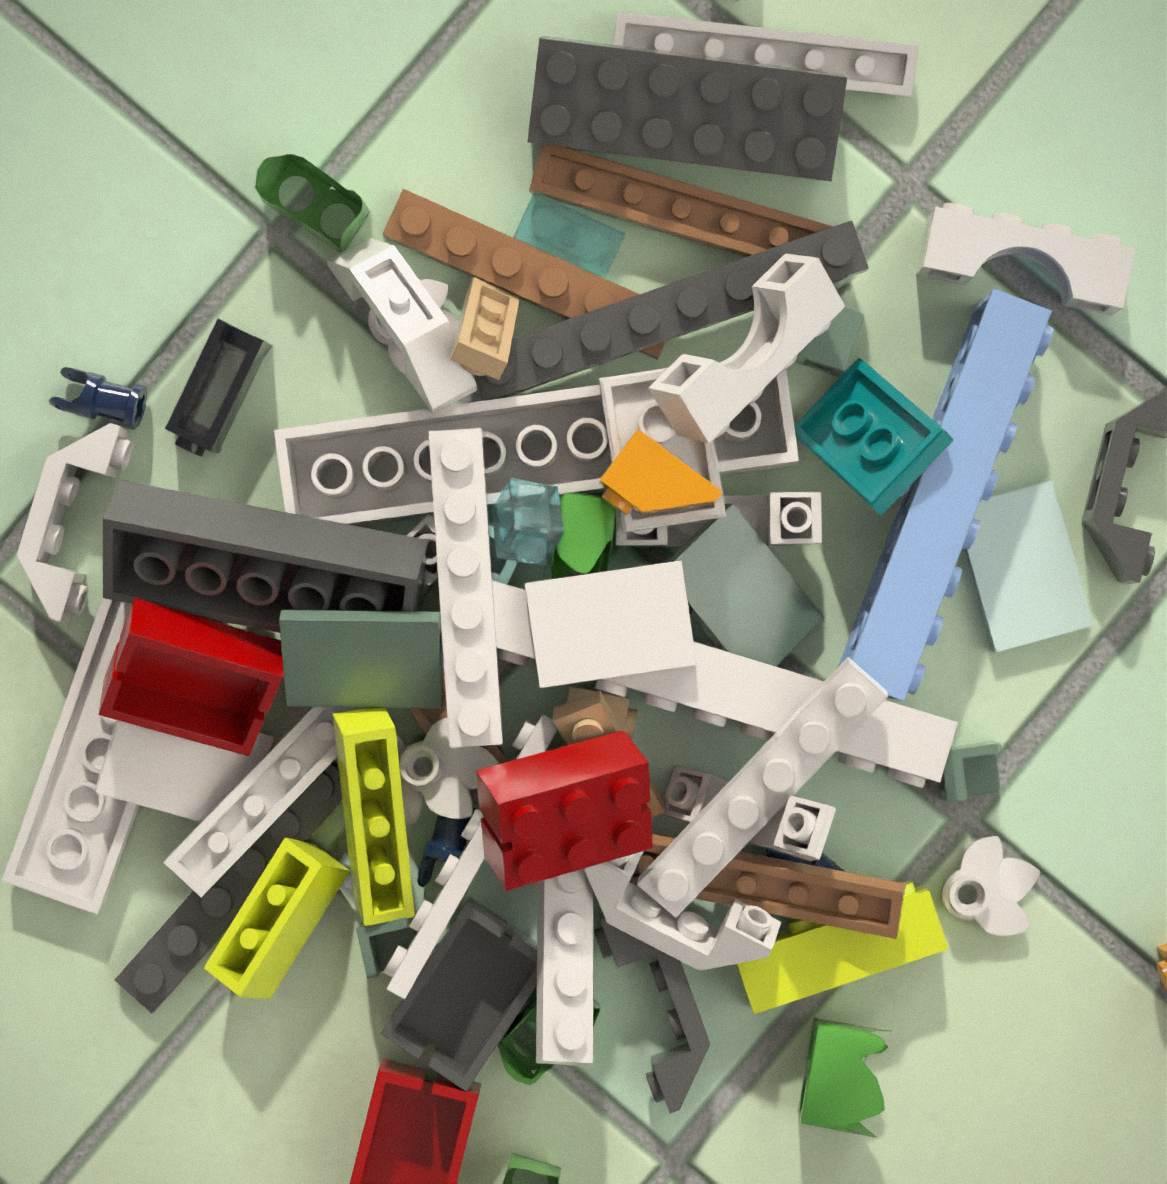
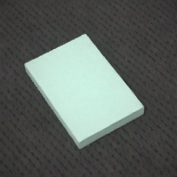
(1026, 569)

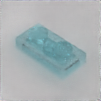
(569, 235)

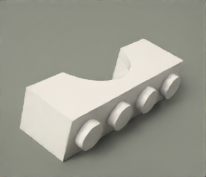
(1087, 271)
(790, 309)

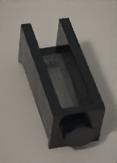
(216, 388)

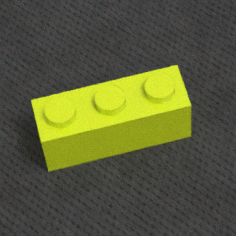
(276, 919)

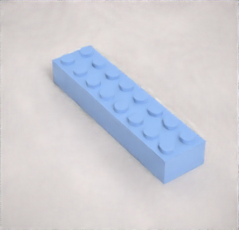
(940, 505)

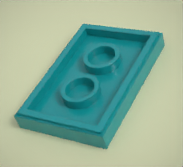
(871, 436)

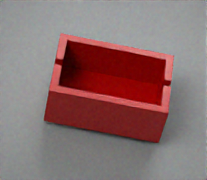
(191, 677)
(565, 809)
(414, 1128)

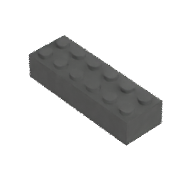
(686, 108)
(250, 560)

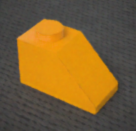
(653, 480)

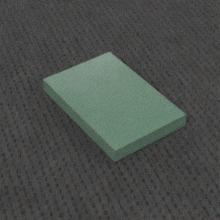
(744, 591)
(362, 658)

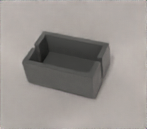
(466, 994)

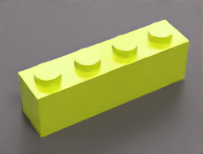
(374, 814)
(822, 956)

